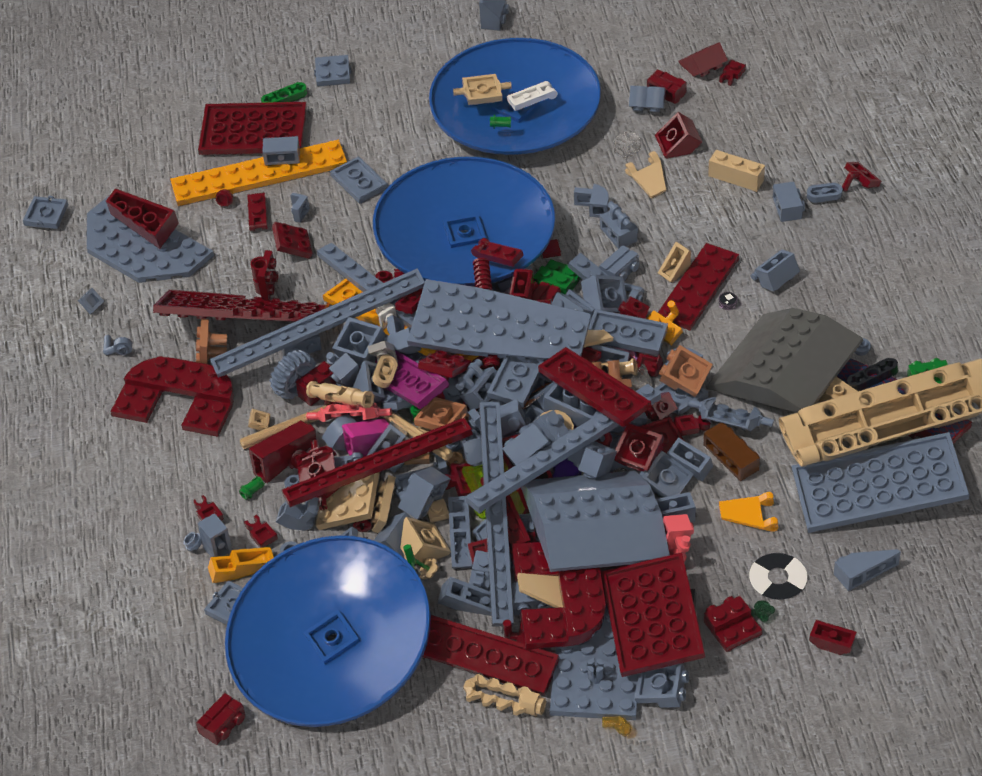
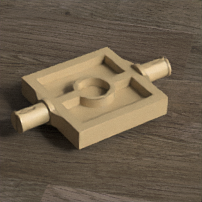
(482, 89)

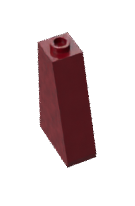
(274, 453)

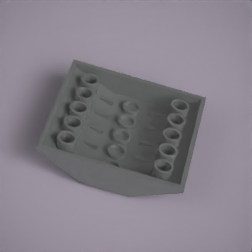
(787, 359)

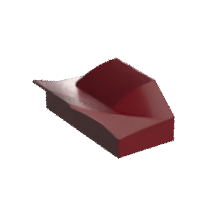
(832, 637)

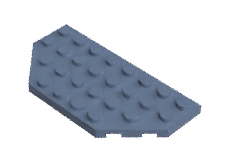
(135, 256)

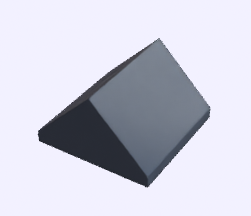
(392, 533)

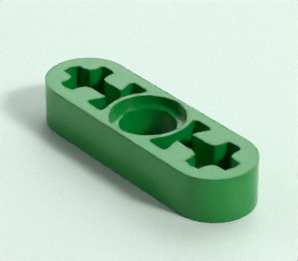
(297, 89)

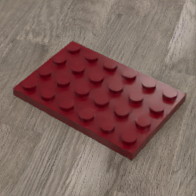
(242, 126)
(652, 615)

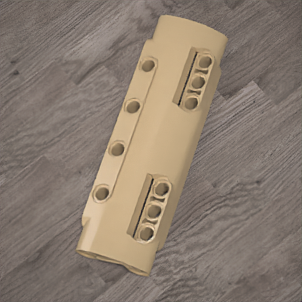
(887, 415)

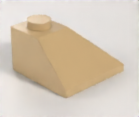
(424, 540)

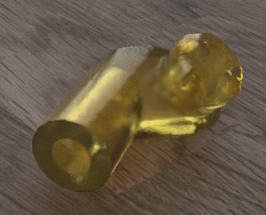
(617, 723)

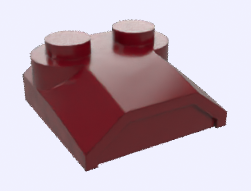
(638, 448)

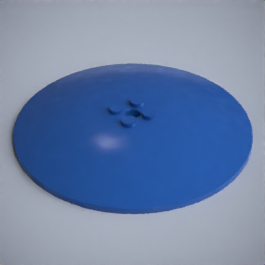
(524, 64)
(429, 206)
(321, 589)

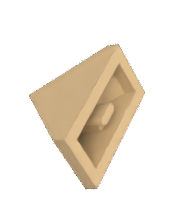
(676, 263)

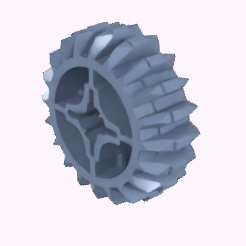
(289, 371)

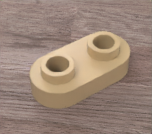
(384, 371)

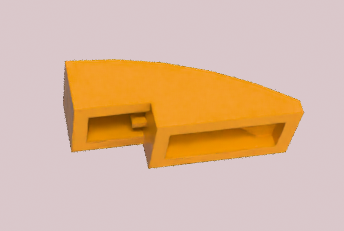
(238, 564)

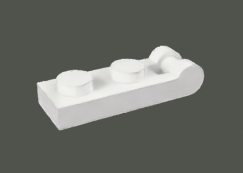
(532, 95)

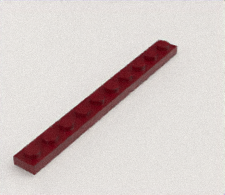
(376, 462)

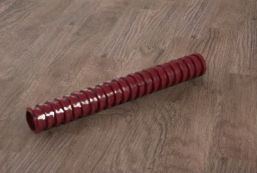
(483, 280)

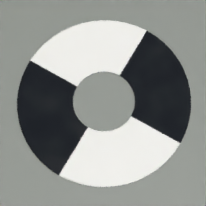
(759, 576)

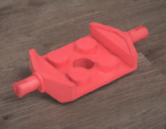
(338, 410)

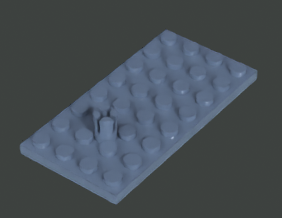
(880, 482)
(590, 679)

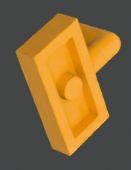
(673, 330)

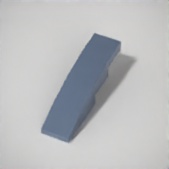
(459, 532)

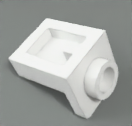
(385, 311)

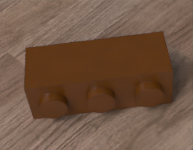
(731, 451)

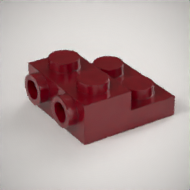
(731, 623)

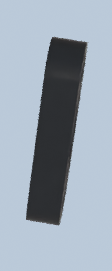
(883, 369)

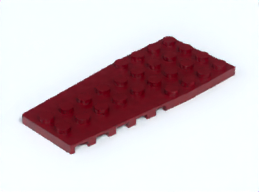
(232, 306)

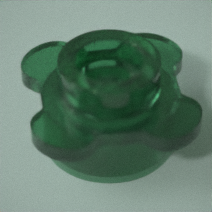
(765, 606)

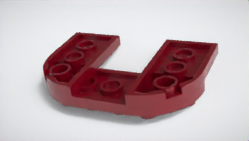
(151, 377)
(581, 601)

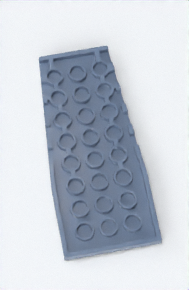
(494, 323)

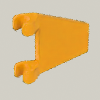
(748, 511)

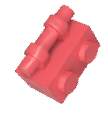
(678, 533)

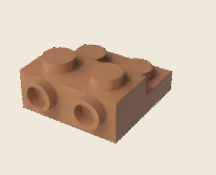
(685, 371)
(440, 412)

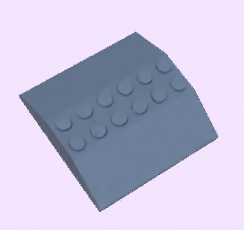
(596, 520)

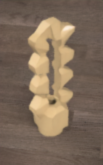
(529, 702)

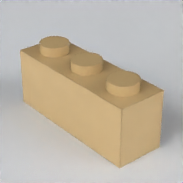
(736, 170)

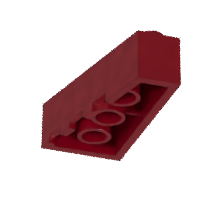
(143, 216)

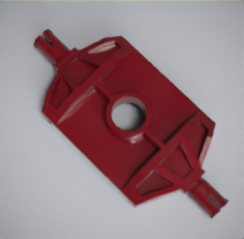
(317, 458)

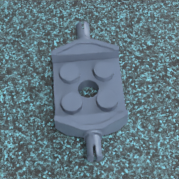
(729, 416)

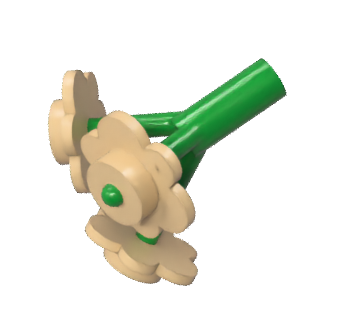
(427, 568)

